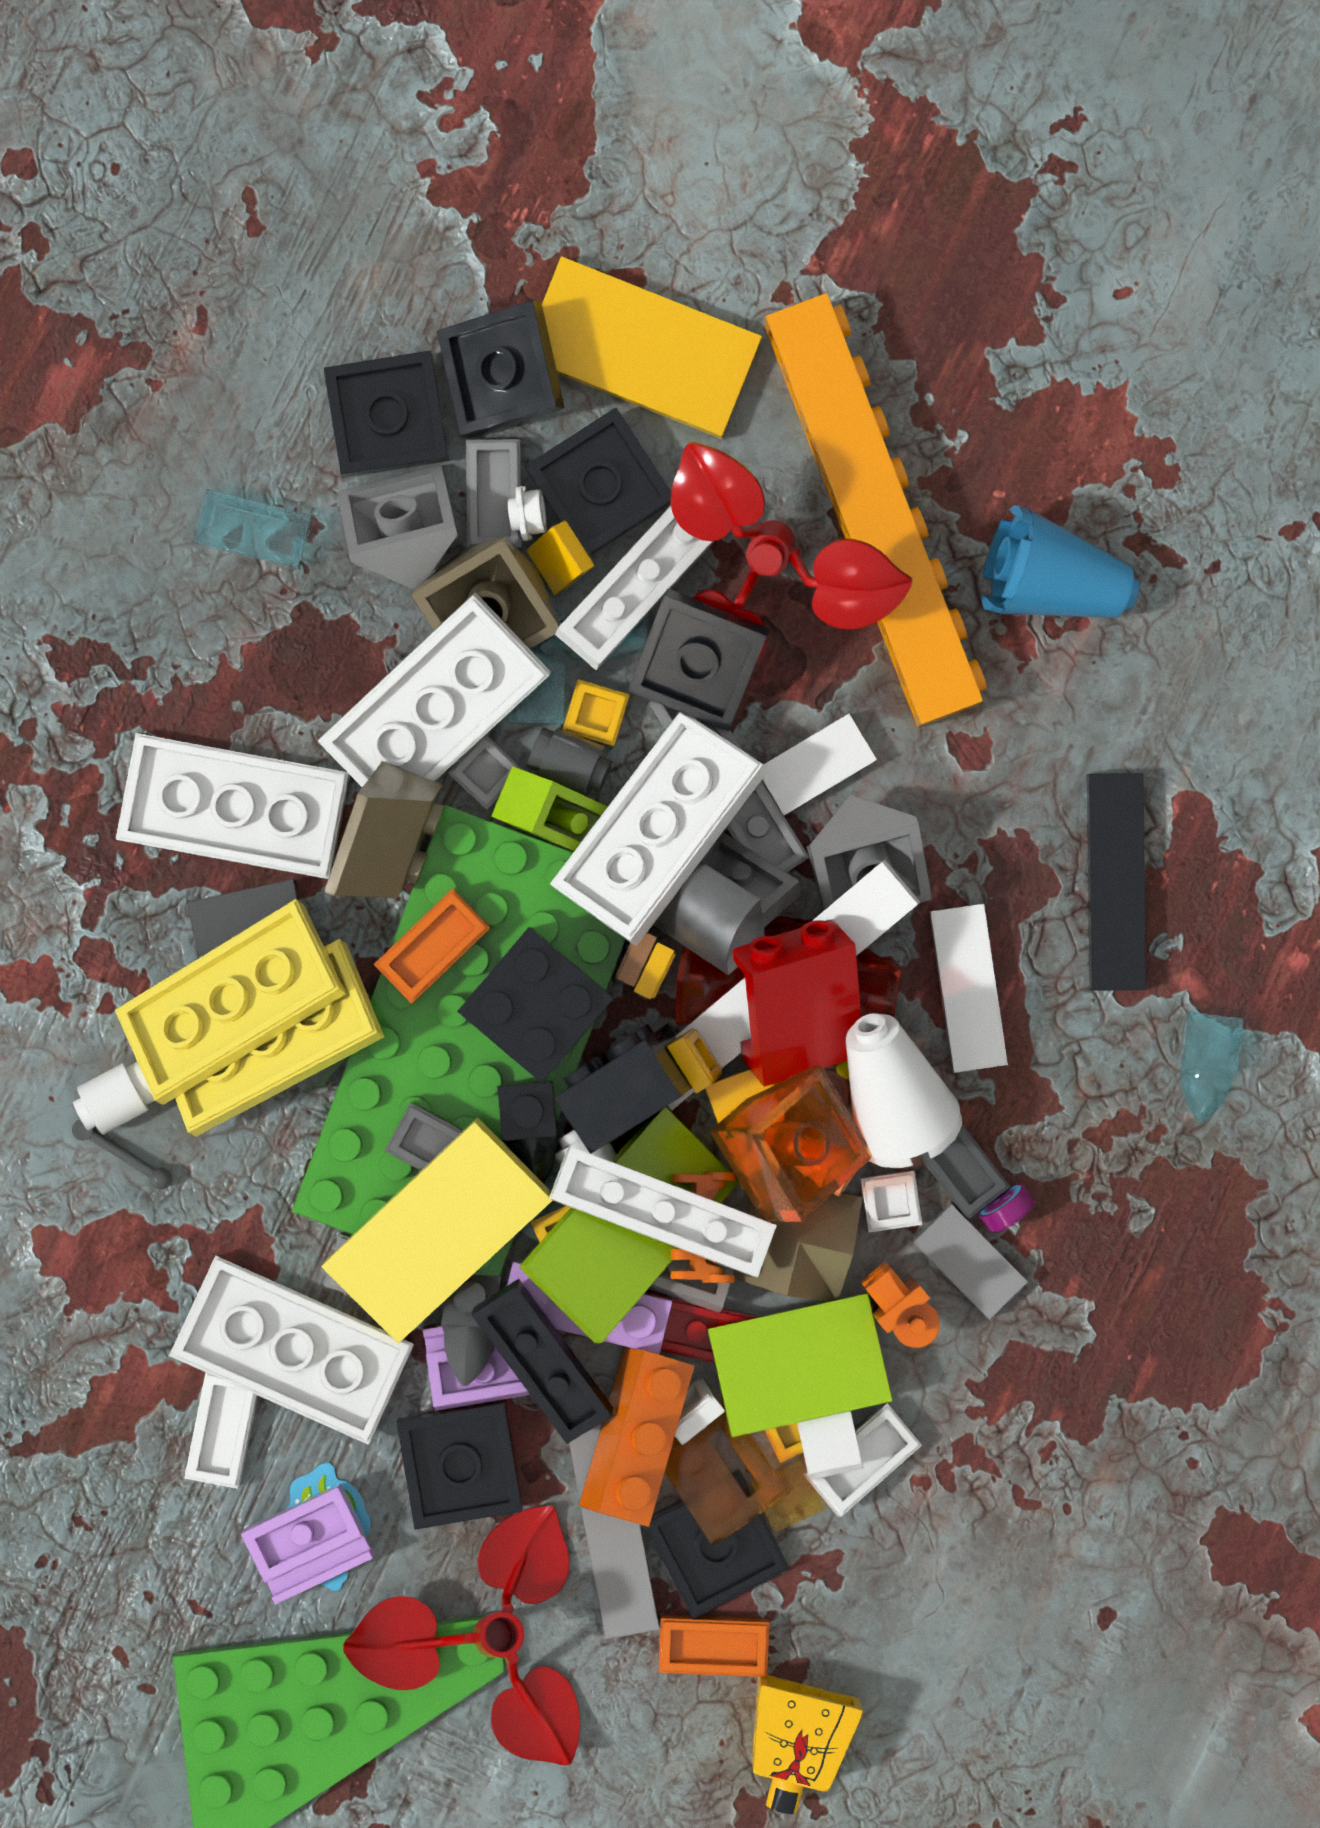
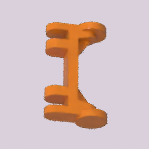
(701, 1268)

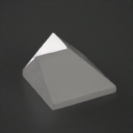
(400, 525)
(858, 841)

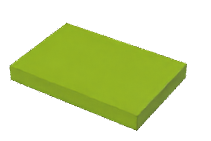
(799, 1365)

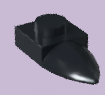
(530, 1124)

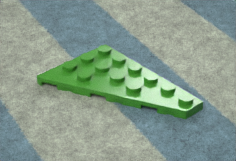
(294, 1717)

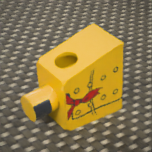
(800, 1738)

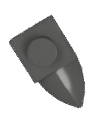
(464, 1340)

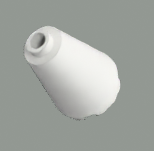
(897, 1094)

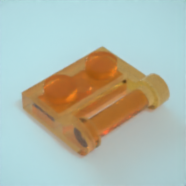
(710, 1487)

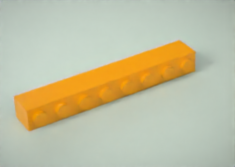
(871, 504)

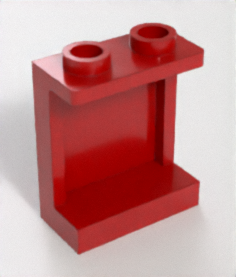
(798, 999)

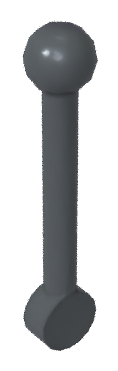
(159, 1177)

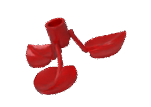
(719, 494)
(527, 1560)

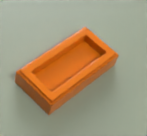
(432, 946)
(714, 1645)

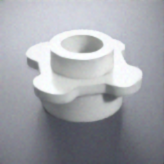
(527, 512)

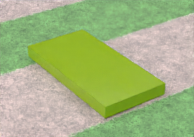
(602, 1268)

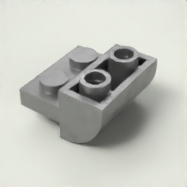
(727, 902)

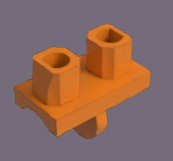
(902, 1307)

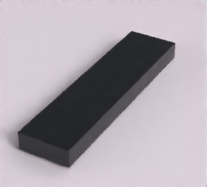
(1116, 881)

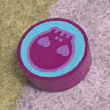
(1007, 1208)

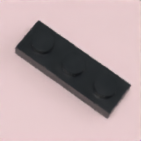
(542, 1361)

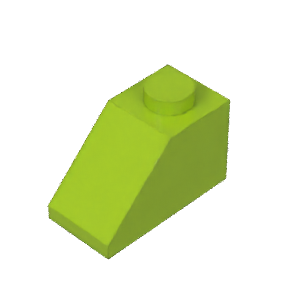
(546, 809)

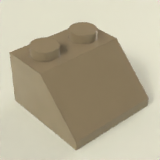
(386, 834)

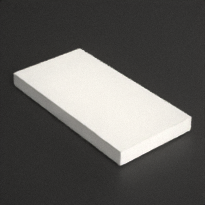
(438, 697)
(233, 806)
(659, 827)
(291, 1350)

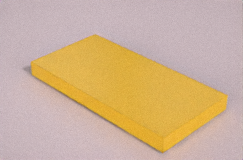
(646, 347)

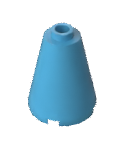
(1053, 572)

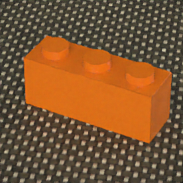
(637, 1437)

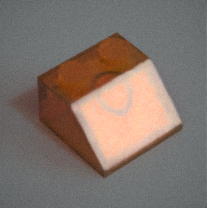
(792, 1145)

